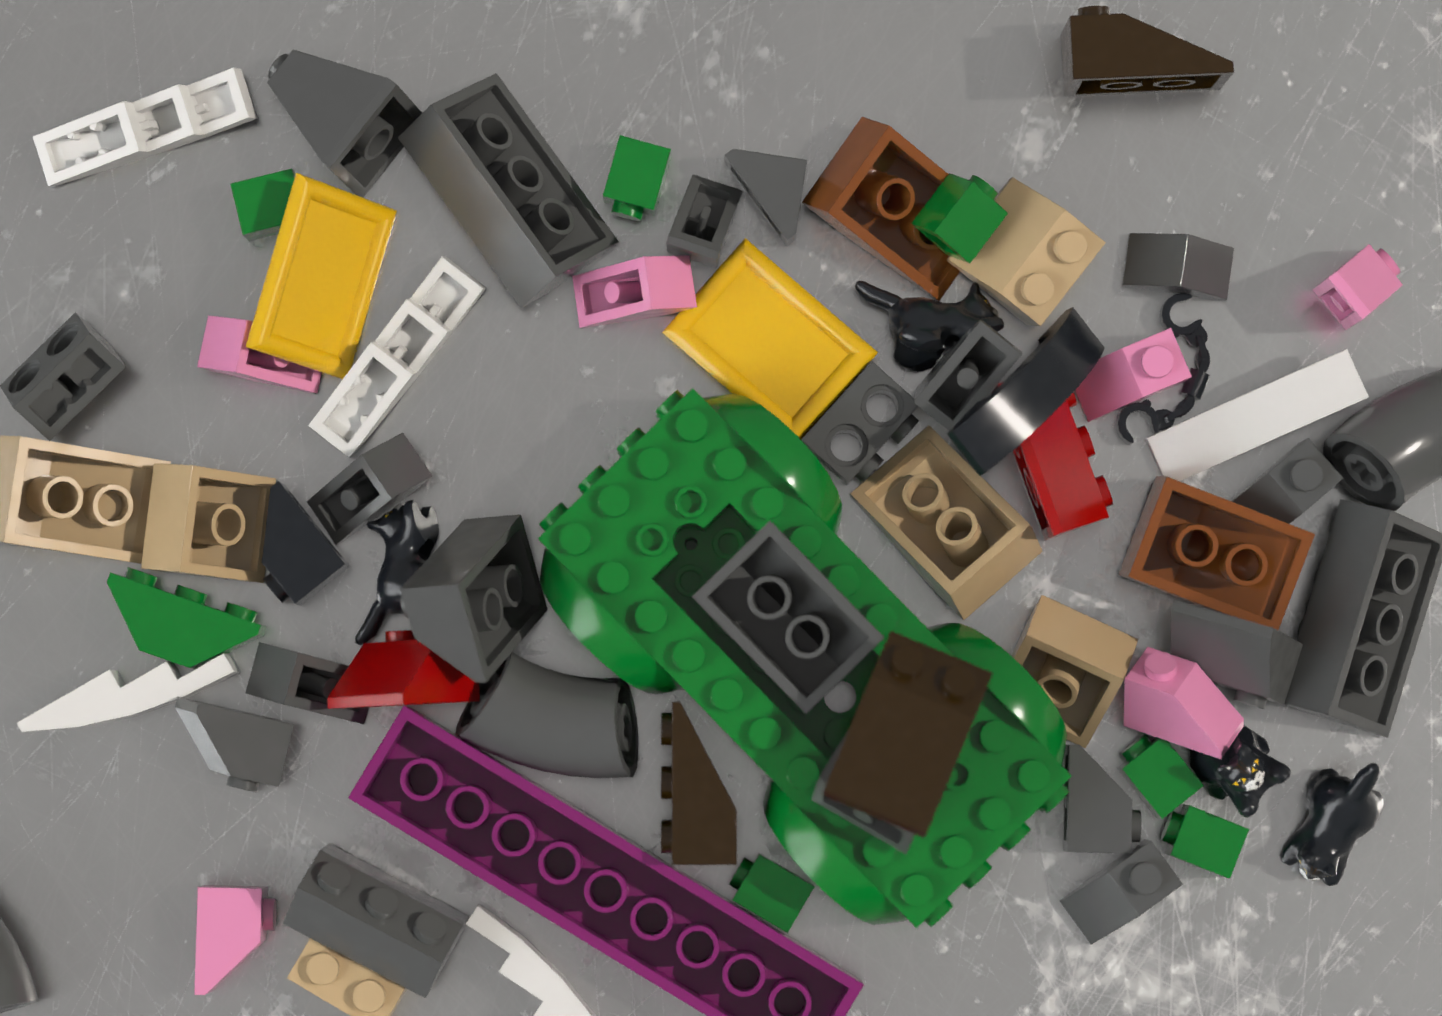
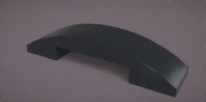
(1029, 394)

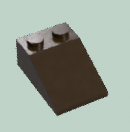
(1128, 56)
(907, 734)

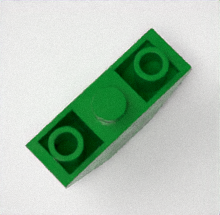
(179, 623)

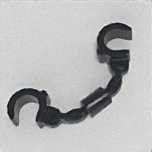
(1192, 388)

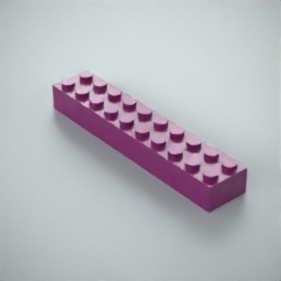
(592, 879)

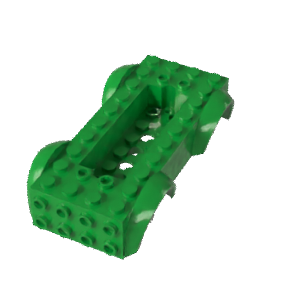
(663, 525)

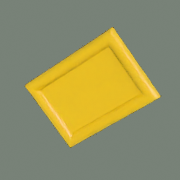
(321, 277)
(770, 339)

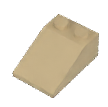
(74, 498)
(947, 522)

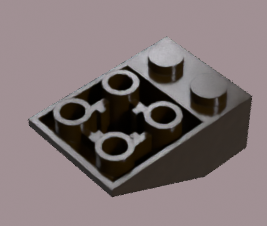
(702, 810)

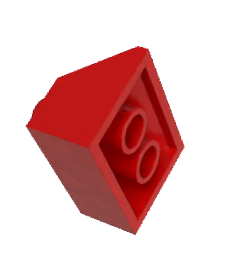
(1060, 475)

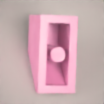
(1359, 286)
(634, 290)
(226, 353)
(1132, 375)
(1179, 704)
(229, 929)

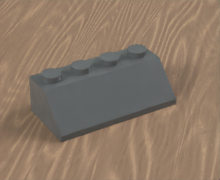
(507, 189)
(1365, 616)

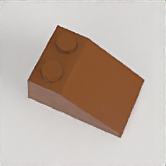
(874, 195)
(1216, 553)

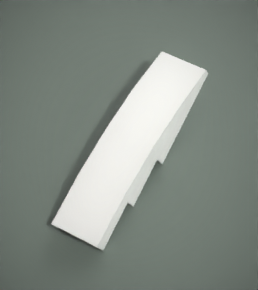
(144, 127)
(397, 357)
(1258, 417)
(110, 699)
(530, 967)

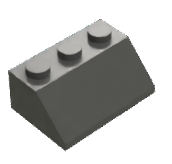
(476, 595)
(788, 617)
(375, 919)

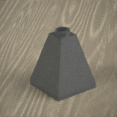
(344, 114)

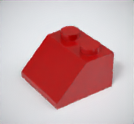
(400, 675)

